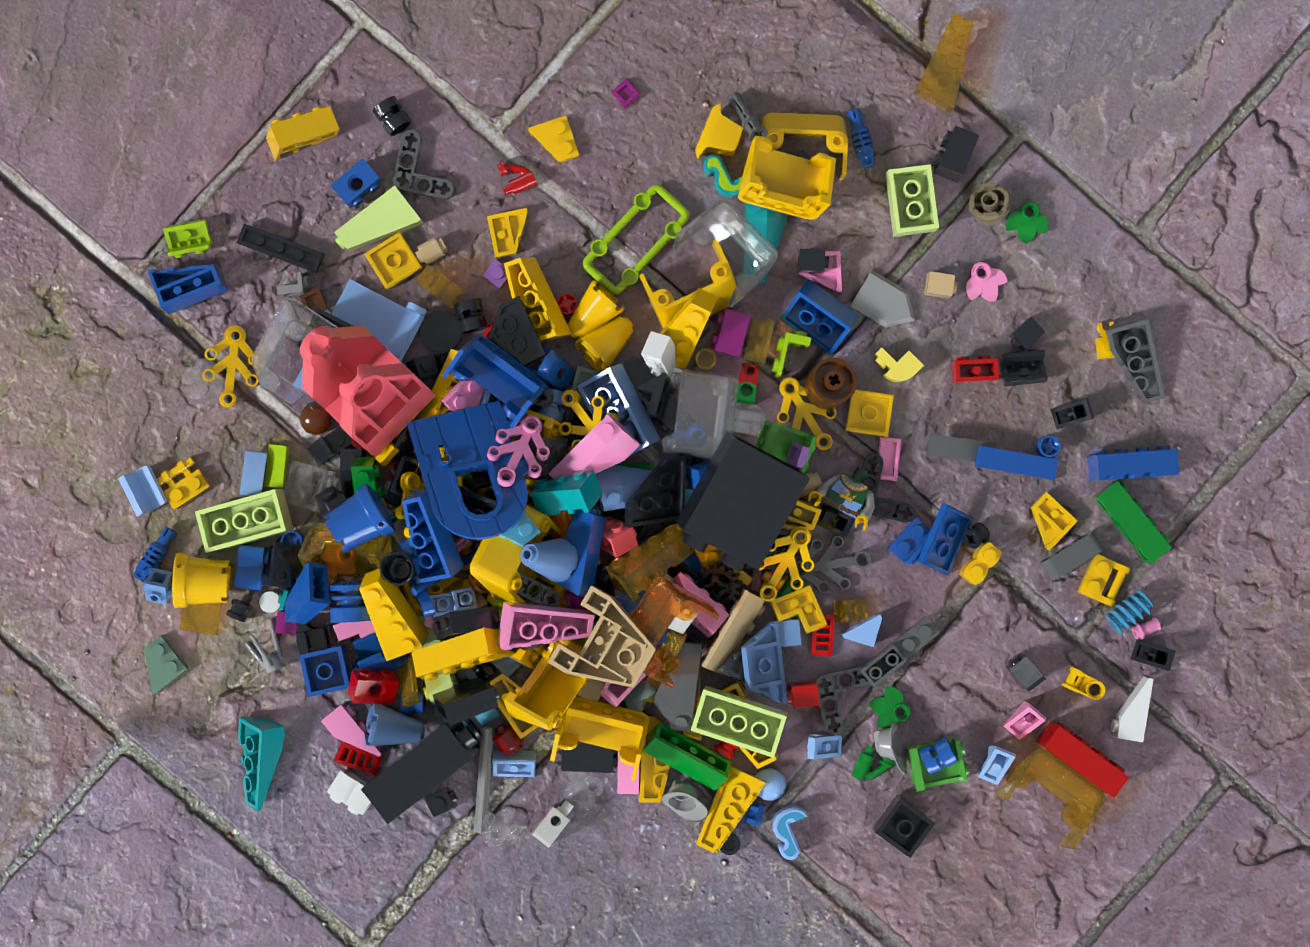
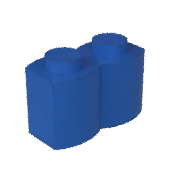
(251, 566)

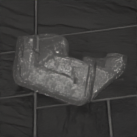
(703, 412)

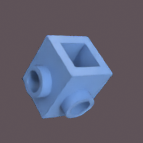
(158, 586)

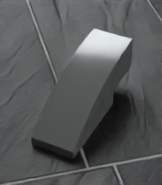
(955, 447)

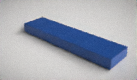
(1016, 462)

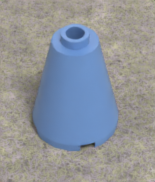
(551, 558)
(391, 727)

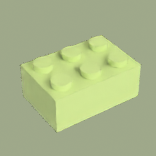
(912, 200)

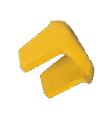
(719, 135)

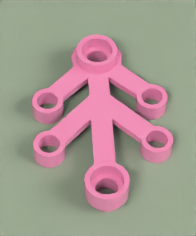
(520, 448)

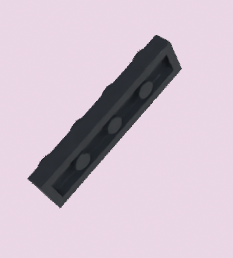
(280, 248)

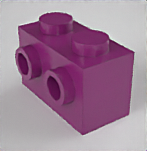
(730, 332)

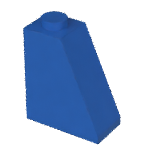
(308, 594)

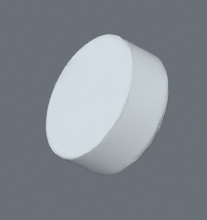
(269, 601)

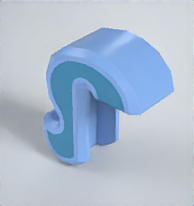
(781, 826)

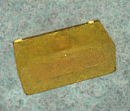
(408, 683)

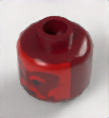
(506, 739)

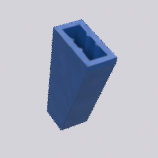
(586, 536)

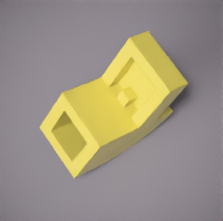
(898, 371)

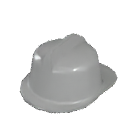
(890, 746)
(684, 801)

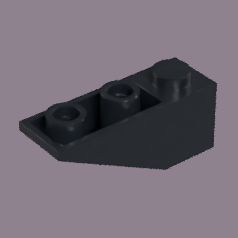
(428, 366)

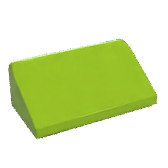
(277, 466)

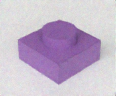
(496, 274)
(797, 454)

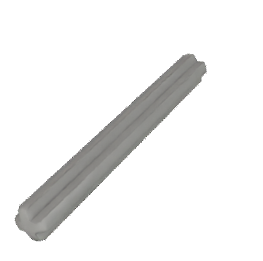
(484, 777)

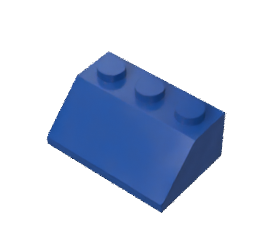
(819, 316)

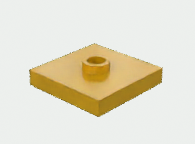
(393, 260)
(869, 413)

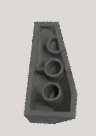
(1134, 350)
(678, 705)

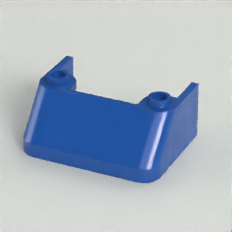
(499, 375)

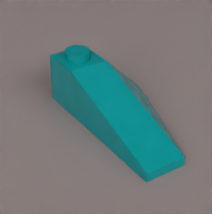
(768, 223)
(262, 748)

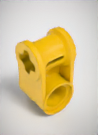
(1080, 683)

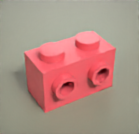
(617, 537)

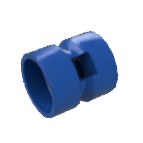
(946, 756)

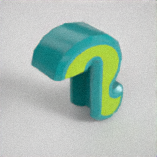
(722, 182)

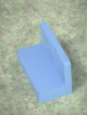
(143, 490)

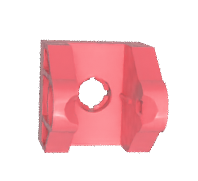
(361, 384)

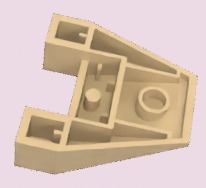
(615, 649)

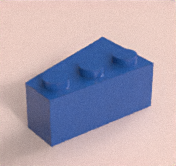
(186, 286)

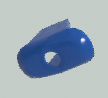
(549, 368)
(372, 657)

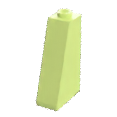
(378, 221)

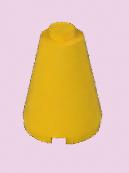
(593, 311)
(605, 343)

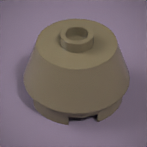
(990, 203)

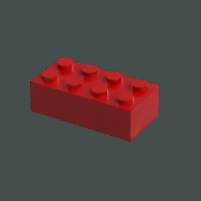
(1086, 761)

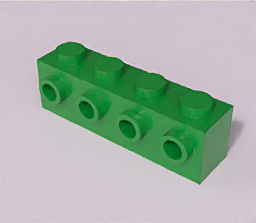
(366, 471)
(1132, 522)
(687, 756)

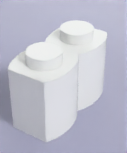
(347, 789)

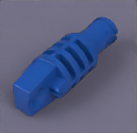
(861, 139)
(154, 554)

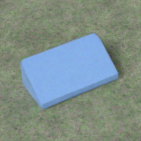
(516, 765)

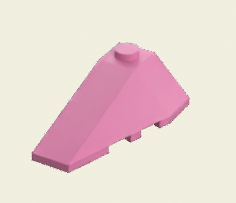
(599, 449)

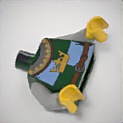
(848, 495)

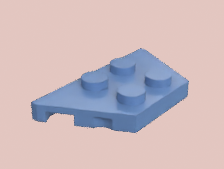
(764, 664)

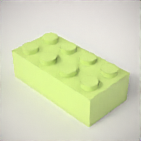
(244, 520)
(739, 721)

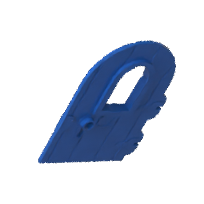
(466, 440)

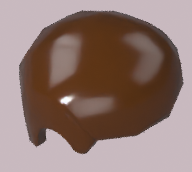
(315, 419)

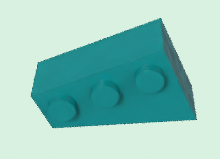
(567, 493)

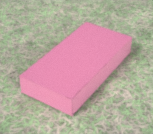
(890, 452)

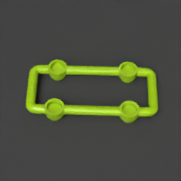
(641, 203)

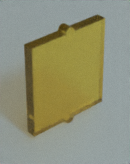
(201, 618)

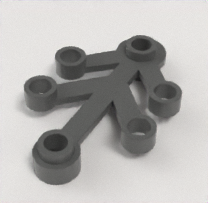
(826, 565)

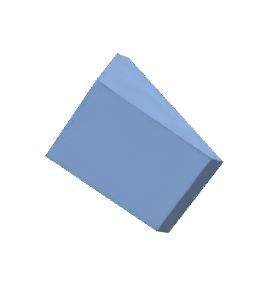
(865, 631)

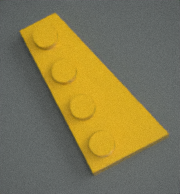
(652, 773)
(728, 808)

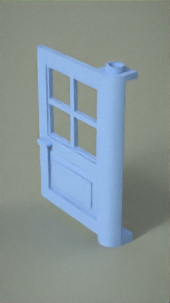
(384, 319)

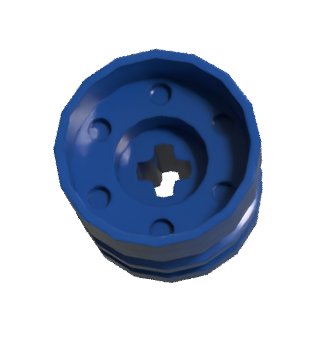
(351, 604)

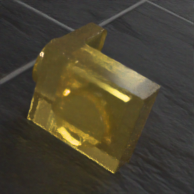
(851, 610)

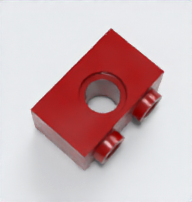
(382, 693)
(803, 694)

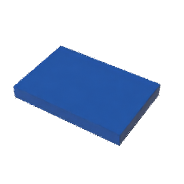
(945, 539)

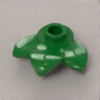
(1027, 225)
(887, 707)

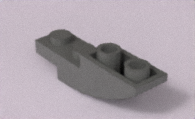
(899, 651)

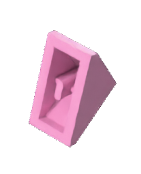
(1024, 720)

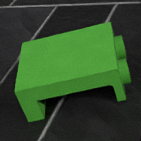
(778, 439)
(922, 778)

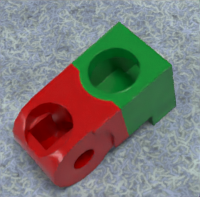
(747, 384)

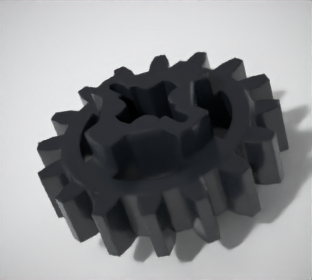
(721, 582)

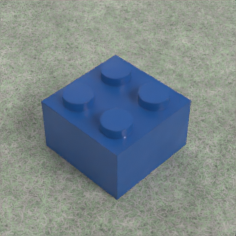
(326, 670)

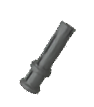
(750, 122)

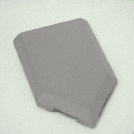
(883, 301)

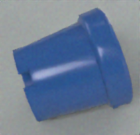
(359, 519)

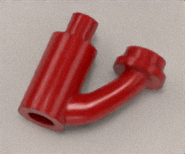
(520, 183)

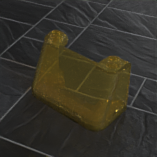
(322, 548)

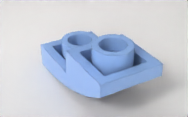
(253, 472)
(454, 601)

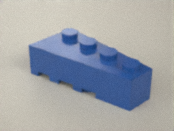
(1133, 464)
(432, 544)

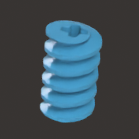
(1129, 611)

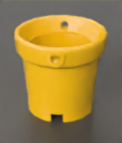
(199, 580)

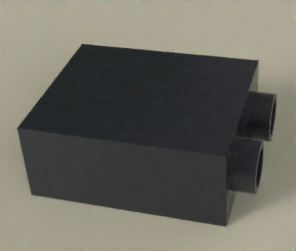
(741, 503)
(422, 768)

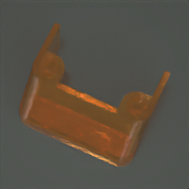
(656, 612)

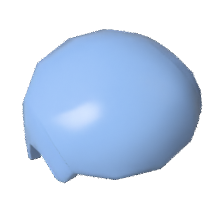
(775, 784)

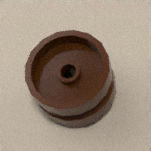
(837, 373)

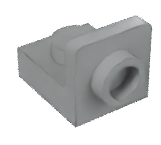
(291, 289)

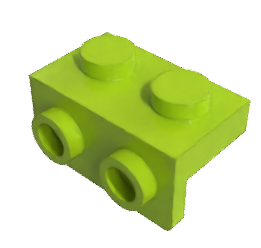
(188, 238)

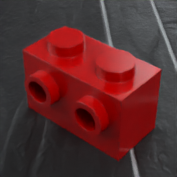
(971, 371)

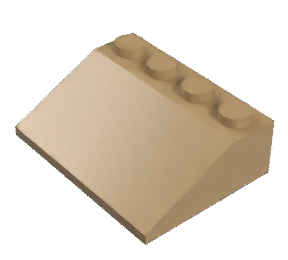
(733, 629)

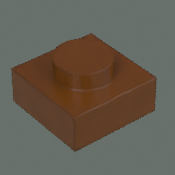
(314, 299)

